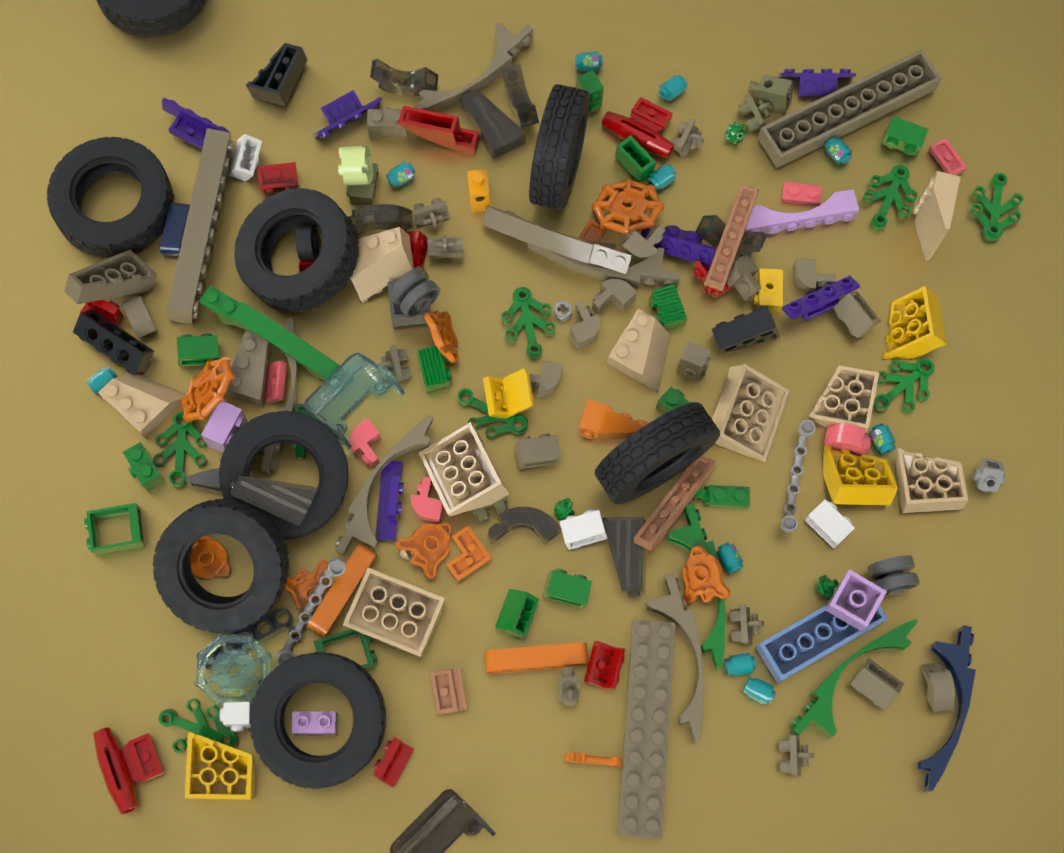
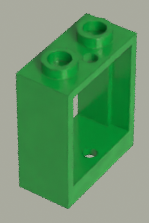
(136, 527)
(320, 645)

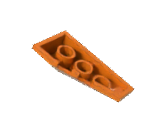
(603, 423)

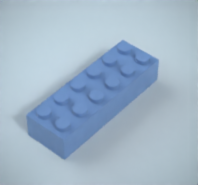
(809, 642)

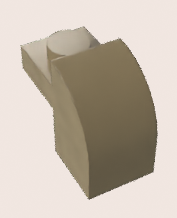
(641, 246)
(742, 277)
(806, 278)
(614, 291)
(138, 315)
(587, 329)
(549, 379)
(940, 687)

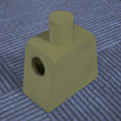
(773, 90)

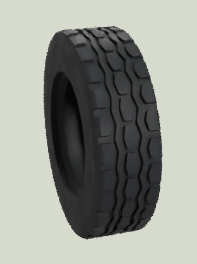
(150, 16)
(559, 146)
(93, 161)
(269, 223)
(299, 430)
(657, 452)
(194, 603)
(269, 728)

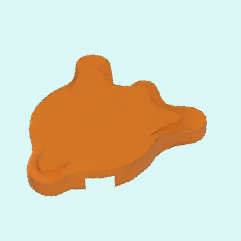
(443, 333)
(429, 546)
(209, 559)
(703, 577)
(304, 583)

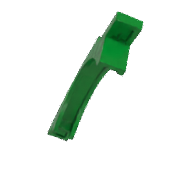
(243, 316)
(688, 538)
(820, 711)

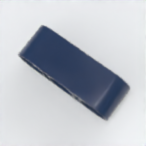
(174, 229)

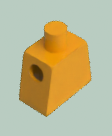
(478, 187)

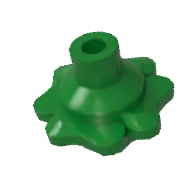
(735, 132)
(563, 509)
(826, 586)

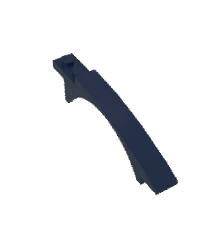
(956, 659)

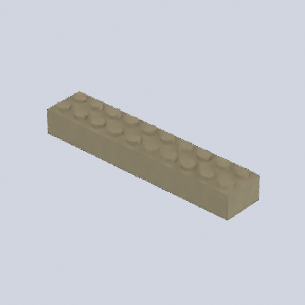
(849, 108)
(200, 227)
(646, 730)

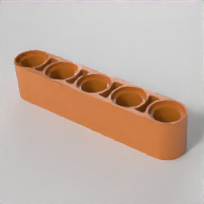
(341, 590)
(536, 657)

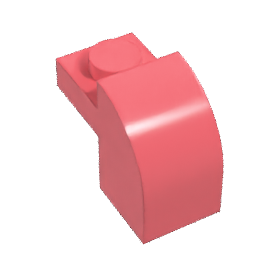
(848, 437)
(361, 439)
(427, 508)

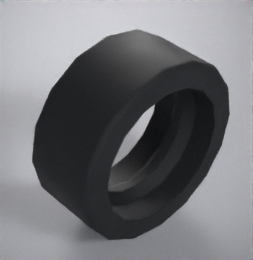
(307, 242)

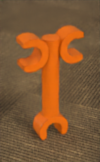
(578, 758)

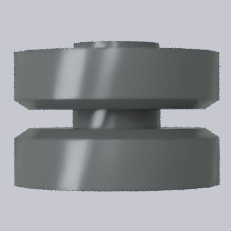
(414, 292)
(895, 574)

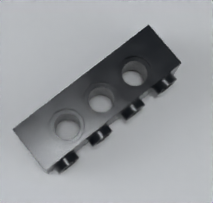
(113, 341)

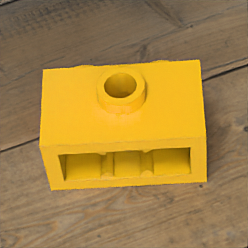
(771, 289)

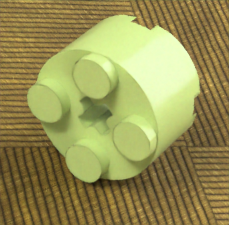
(355, 165)

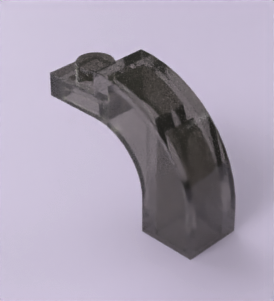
(403, 82)
(518, 98)
(381, 217)
(713, 227)
(528, 518)

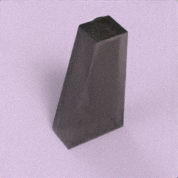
(494, 127)
(276, 498)
(627, 556)

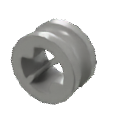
(558, 314)

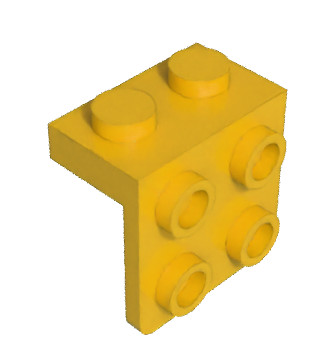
(508, 394)

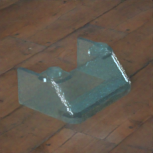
(345, 390)

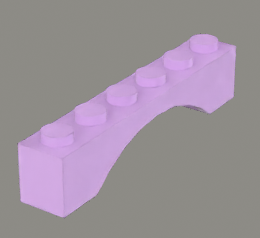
(838, 207)

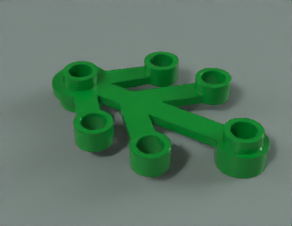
(890, 193)
(995, 209)
(527, 319)
(906, 383)
(511, 421)
(180, 445)
(201, 728)

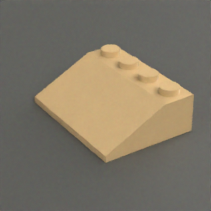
(935, 211)
(749, 412)
(463, 471)
(394, 612)

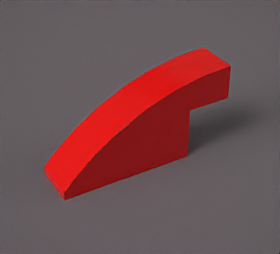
(440, 129)

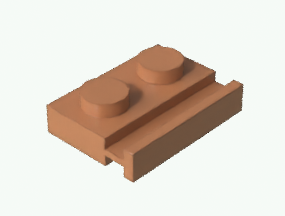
(448, 691)

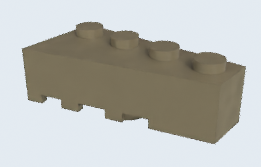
(110, 278)
(250, 370)

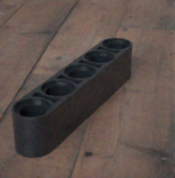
(275, 629)

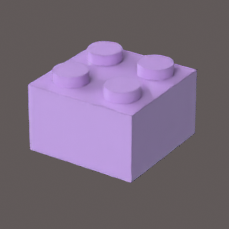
(222, 425)
(855, 600)

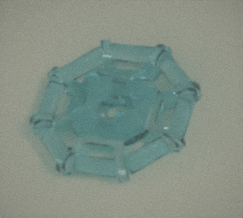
(225, 660)

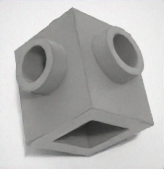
(989, 475)

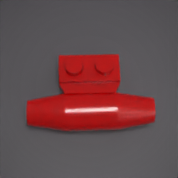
(643, 125)
(126, 765)

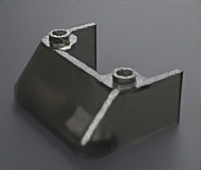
(440, 826)

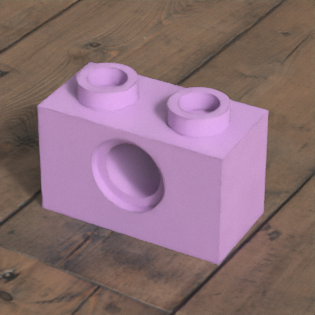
(315, 723)

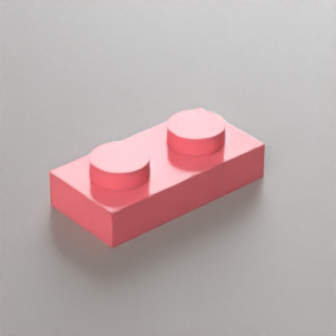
(947, 157)
(801, 193)
(275, 382)

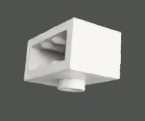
(245, 157)
(830, 523)
(583, 529)
(236, 715)

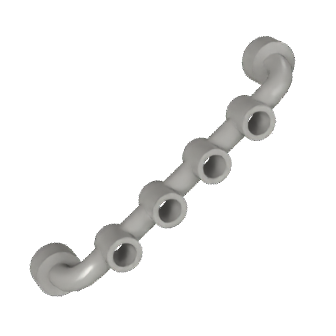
(789, 522)
(335, 568)

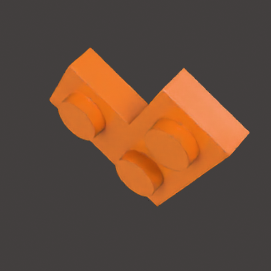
(472, 556)

